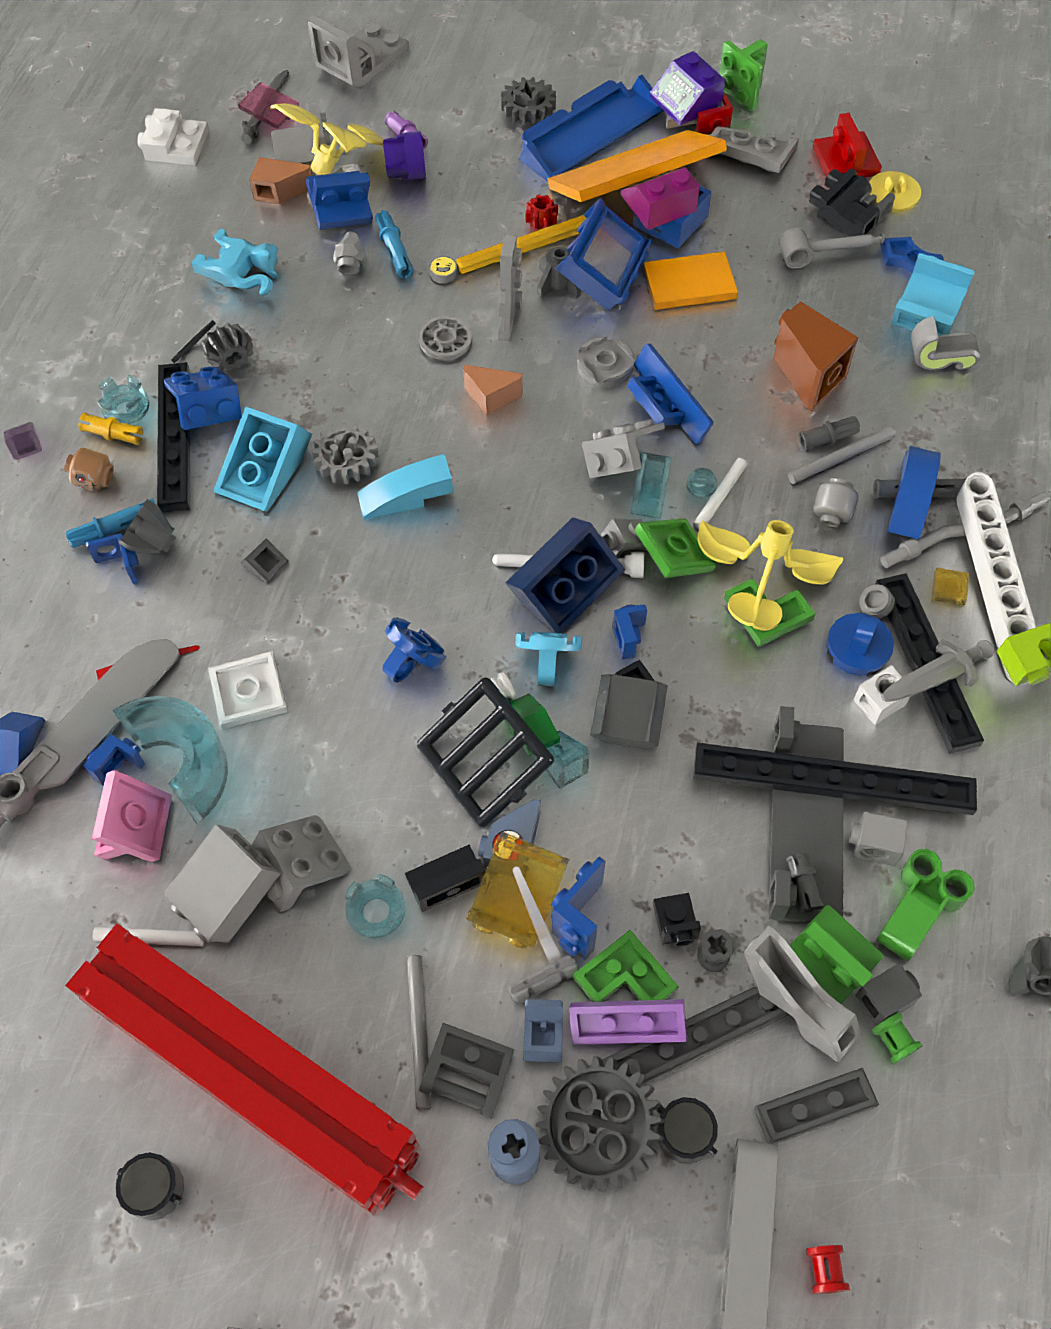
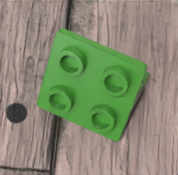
(743, 71)
(836, 954)

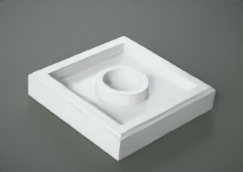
(247, 690)

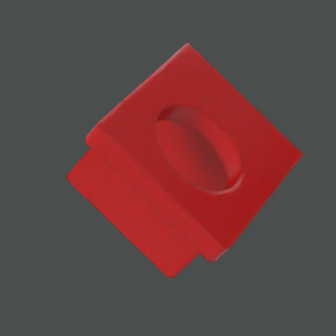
(710, 119)

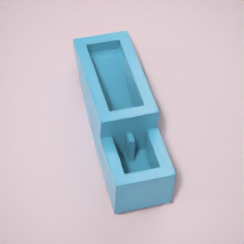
(406, 488)

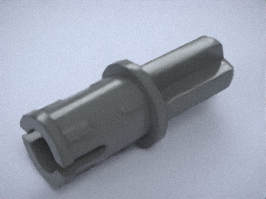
(829, 432)

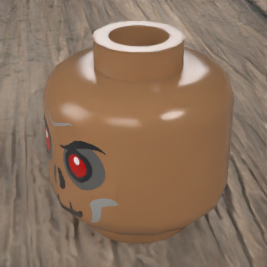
(89, 469)

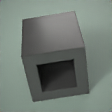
(889, 993)

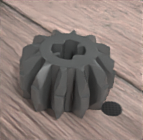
(227, 347)

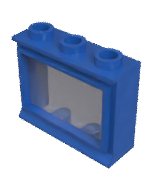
(605, 256)

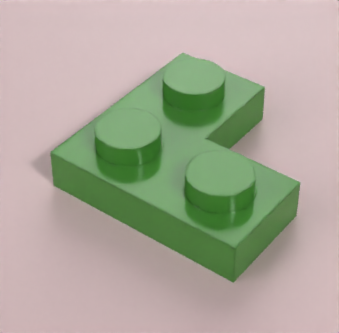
(794, 608)
(626, 964)

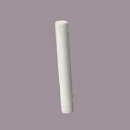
(721, 492)
(158, 937)

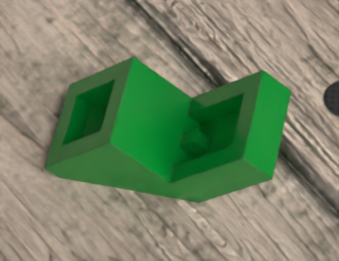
(537, 719)

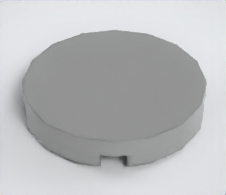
(605, 362)

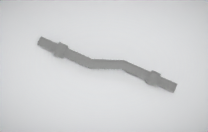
(912, 548)

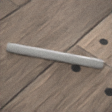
(841, 455)
(418, 1028)

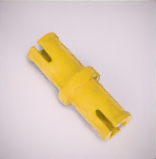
(110, 428)

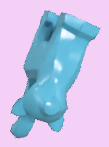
(235, 261)

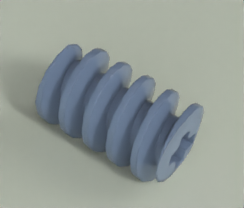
(523, 1137)

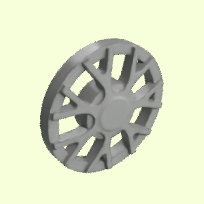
(445, 337)

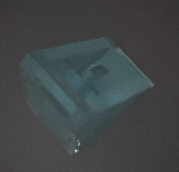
(651, 485)
(570, 760)

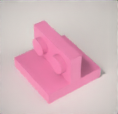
(130, 818)

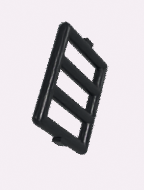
(524, 735)

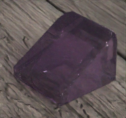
(22, 441)

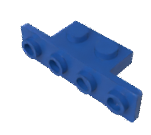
(666, 396)

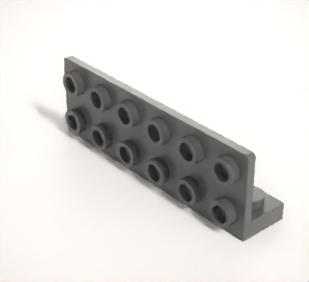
(805, 823)

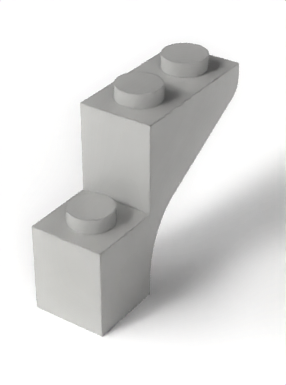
(792, 988)

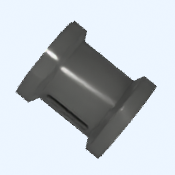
(720, 959)

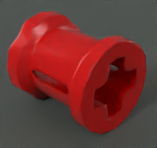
(822, 1284)

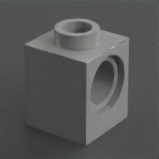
(878, 838)

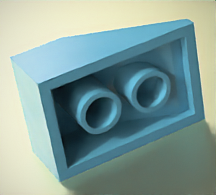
(261, 459)

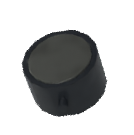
(688, 1130)
(149, 1186)

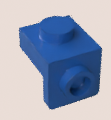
(111, 756)

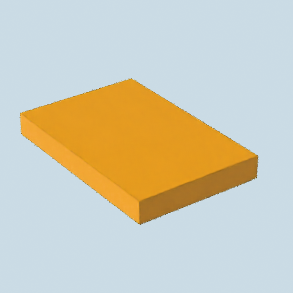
(690, 280)

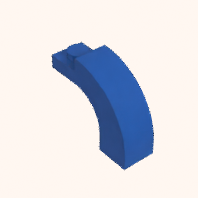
(914, 492)

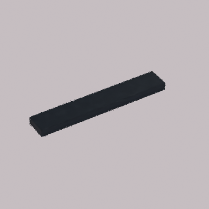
(172, 447)
(919, 645)

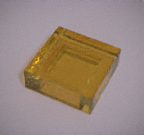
(950, 586)

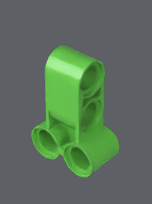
(923, 902)

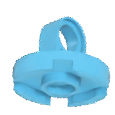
(548, 645)

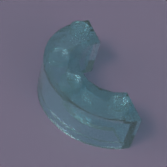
(181, 725)

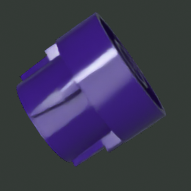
(405, 156)

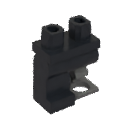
(849, 203)

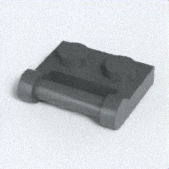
(470, 1057)

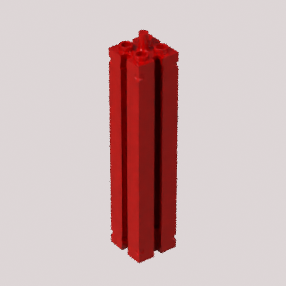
(250, 1071)

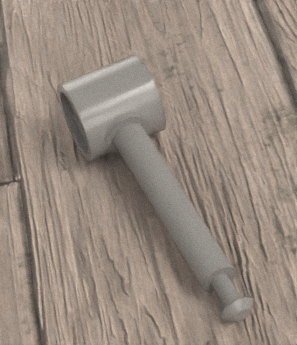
(799, 249)

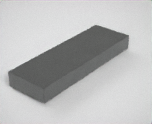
(816, 1106)

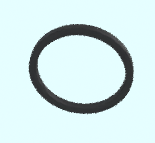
(193, 341)

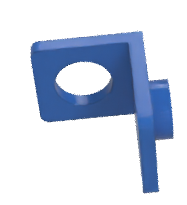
(129, 557)

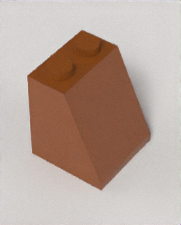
(813, 353)

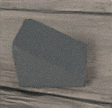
(265, 561)

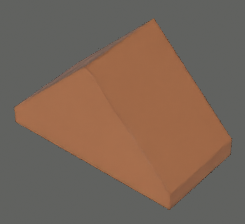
(492, 387)

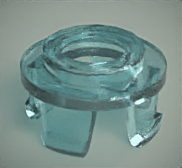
(115, 395)
(360, 894)

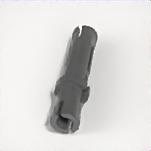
(942, 488)

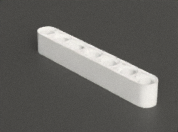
(997, 561)

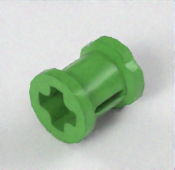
(896, 1038)

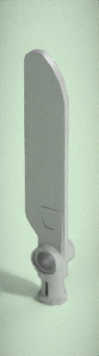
(85, 726)

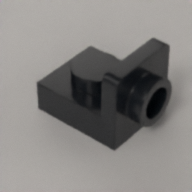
(676, 920)

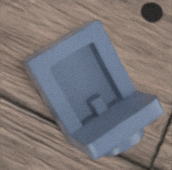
(543, 1030)

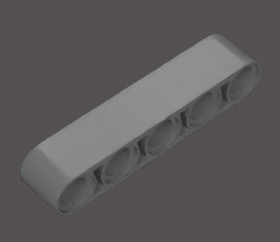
(749, 1236)

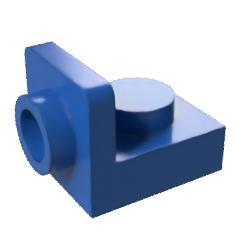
(626, 630)

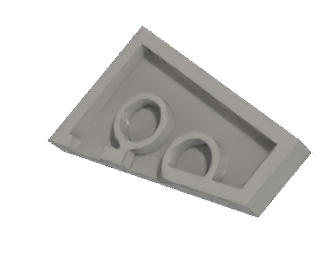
(759, 151)
(509, 283)

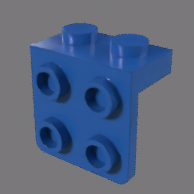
(204, 397)
(569, 925)

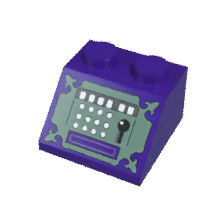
(688, 88)

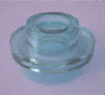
(701, 476)

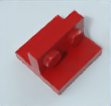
(847, 150)

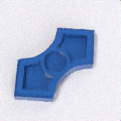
(903, 253)

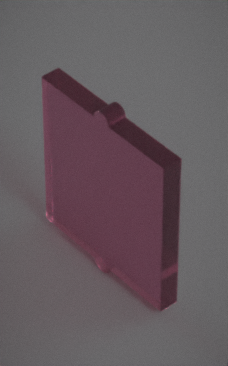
(259, 102)

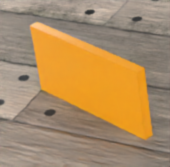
(636, 165)

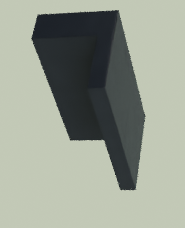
(445, 877)

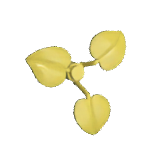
(327, 155)
(806, 565)

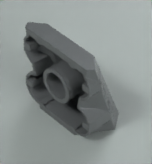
(629, 711)

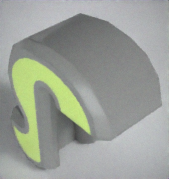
(939, 351)

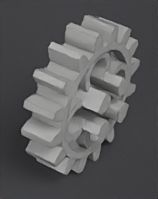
(358, 457)

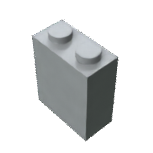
(221, 885)

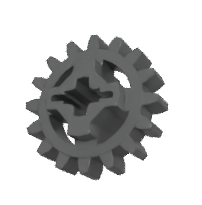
(528, 100)

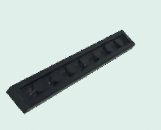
(835, 778)

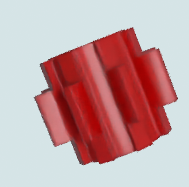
(541, 212)

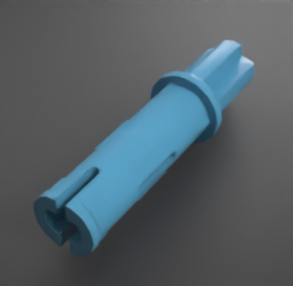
(390, 236)
(103, 526)

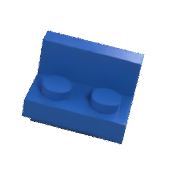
(340, 199)

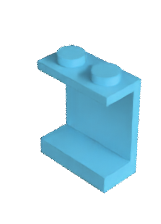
(933, 290)

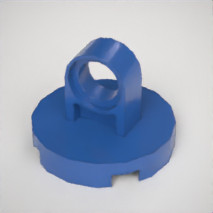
(860, 644)
(410, 650)

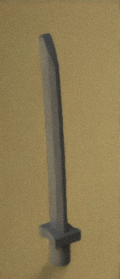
(251, 128)

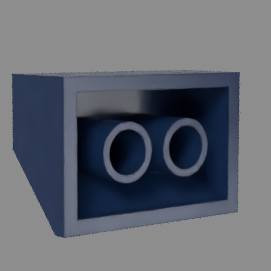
(566, 575)

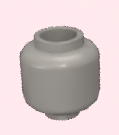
(835, 502)

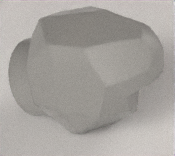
(349, 254)

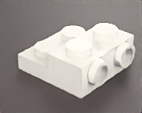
(172, 138)

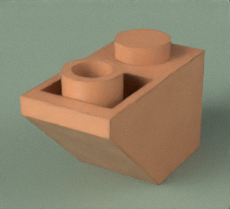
(278, 180)

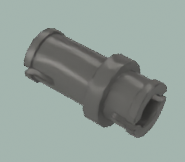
(803, 876)

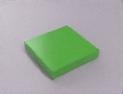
(674, 547)

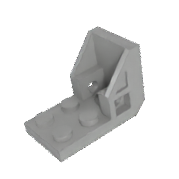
(355, 56)

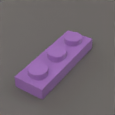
(628, 1021)

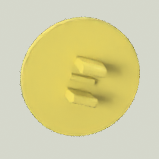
(903, 186)

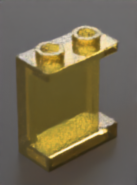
(499, 899)

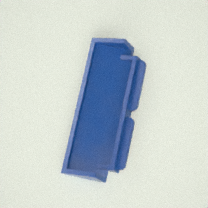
(591, 126)

